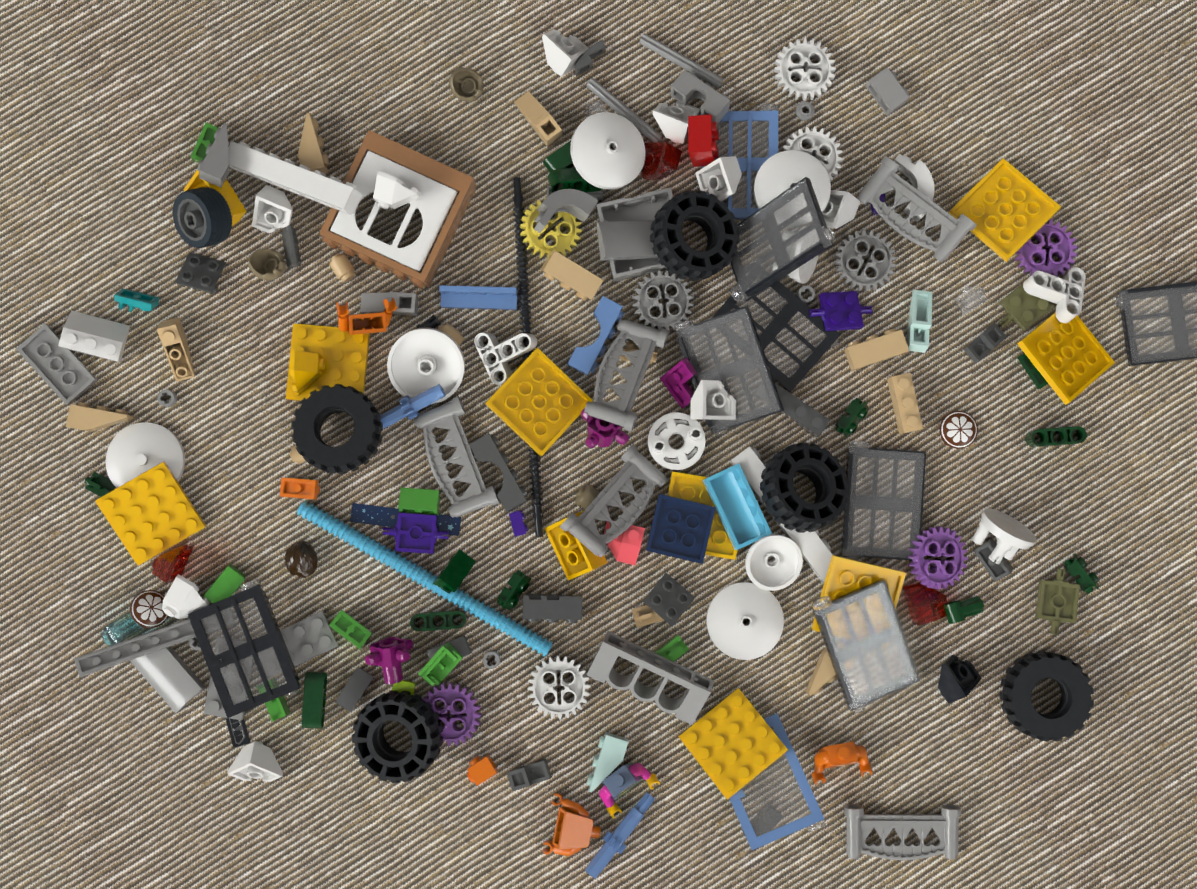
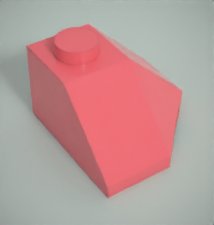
(627, 545)

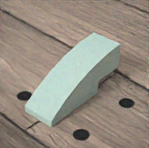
(919, 321)

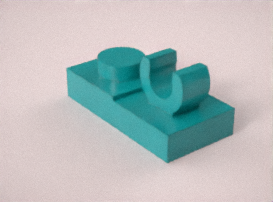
(135, 299)

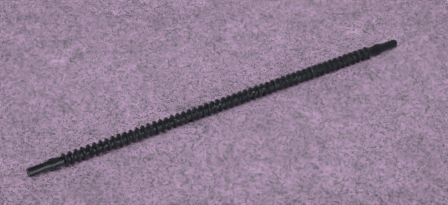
(518, 201)

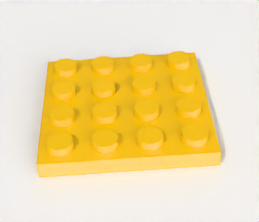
(1006, 209)
(1066, 355)
(343, 356)
(538, 402)
(692, 489)
(150, 513)
(849, 575)
(733, 743)

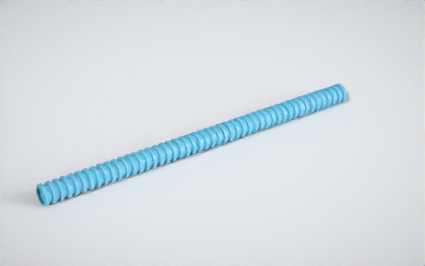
(423, 577)

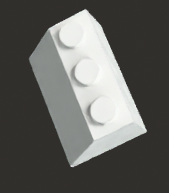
(94, 336)

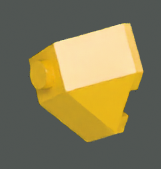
(305, 369)

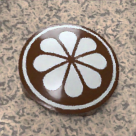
(958, 429)
(147, 609)

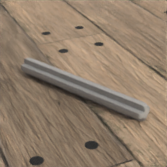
(681, 60)
(623, 110)

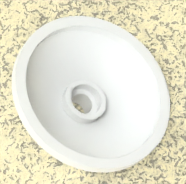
(780, 570)

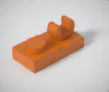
(299, 488)

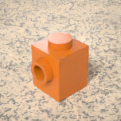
(481, 769)

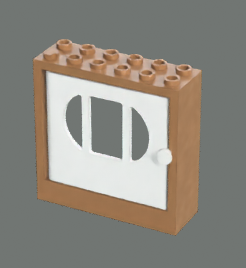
(433, 205)

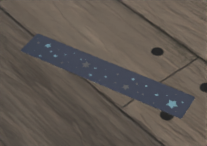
(388, 517)

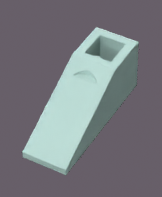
(610, 756)

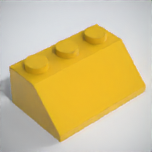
(236, 207)
(571, 553)

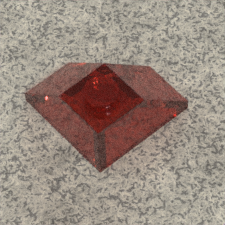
(660, 160)
(172, 563)
(924, 603)

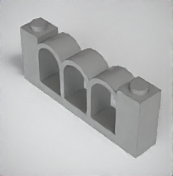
(685, 707)

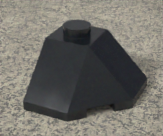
(957, 679)

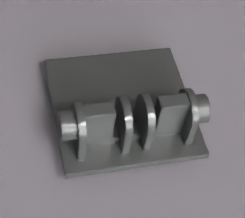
(200, 273)
(668, 599)

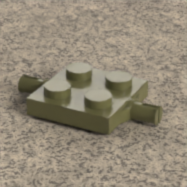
(1024, 308)
(1057, 601)

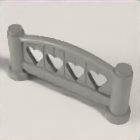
(886, 180)
(619, 410)
(477, 494)
(584, 526)
(944, 825)

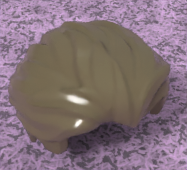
(466, 84)
(267, 264)

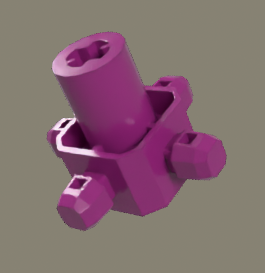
(603, 432)
(389, 655)

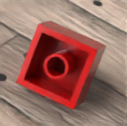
(702, 140)

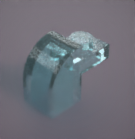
(120, 630)

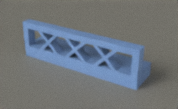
(478, 297)

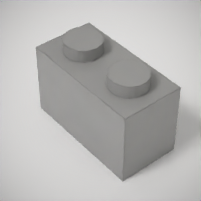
(887, 91)

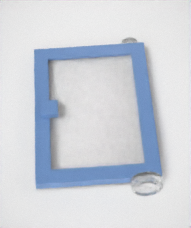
(778, 798)

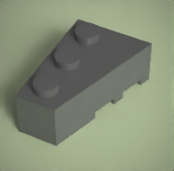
(552, 607)

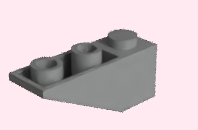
(216, 163)
(406, 303)

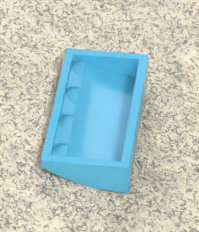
(737, 506)

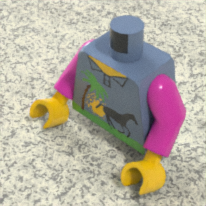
(623, 781)

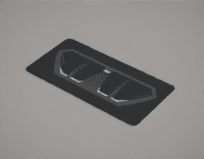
(238, 732)

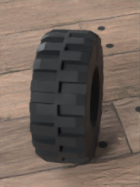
(715, 221)
(314, 413)
(824, 473)
(1074, 700)
(379, 755)

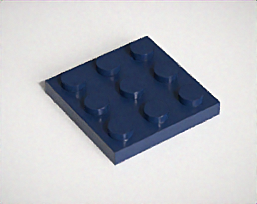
(680, 528)

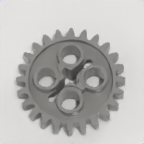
(851, 253)
(679, 299)

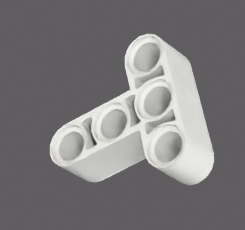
(1064, 291)
(501, 354)

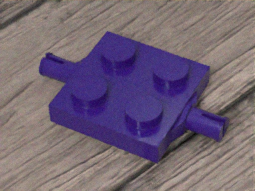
(841, 311)
(416, 533)

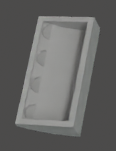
(625, 240)
(169, 677)

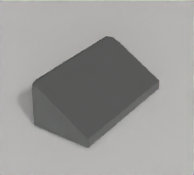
(291, 247)
(996, 571)

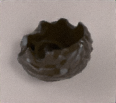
(301, 559)

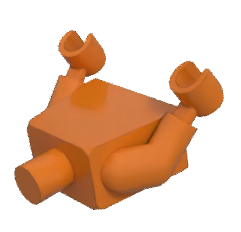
(365, 322)
(840, 755)
(572, 829)

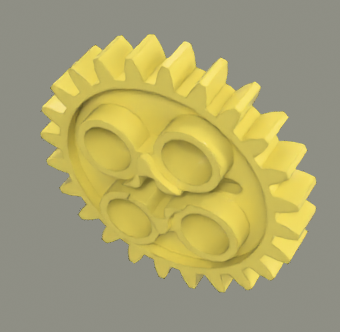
(562, 241)

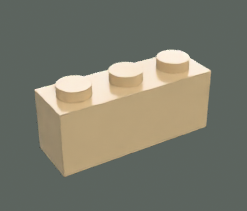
(571, 275)
(876, 349)
(904, 403)

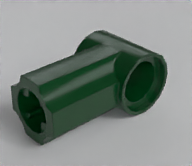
(958, 610)

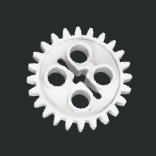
(803, 53)
(817, 141)
(541, 687)

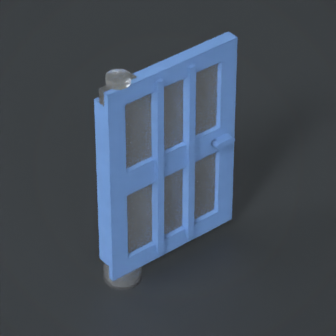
(753, 140)

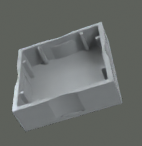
(634, 209)

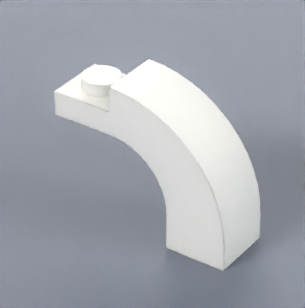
(919, 177)

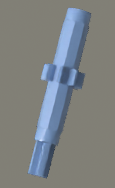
(409, 407)
(615, 841)

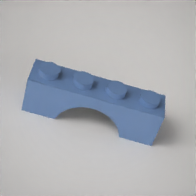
(585, 358)

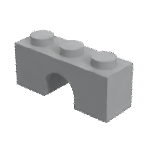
(689, 87)

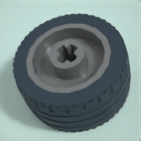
(202, 217)

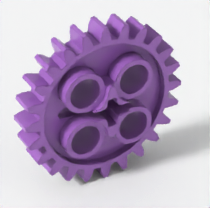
(1062, 249)
(937, 576)
(449, 696)

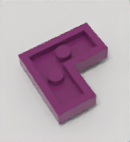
(676, 382)

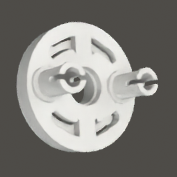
(692, 437)

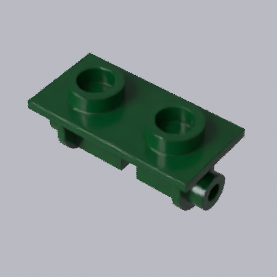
(849, 424)
(99, 484)
(1087, 579)
(509, 598)

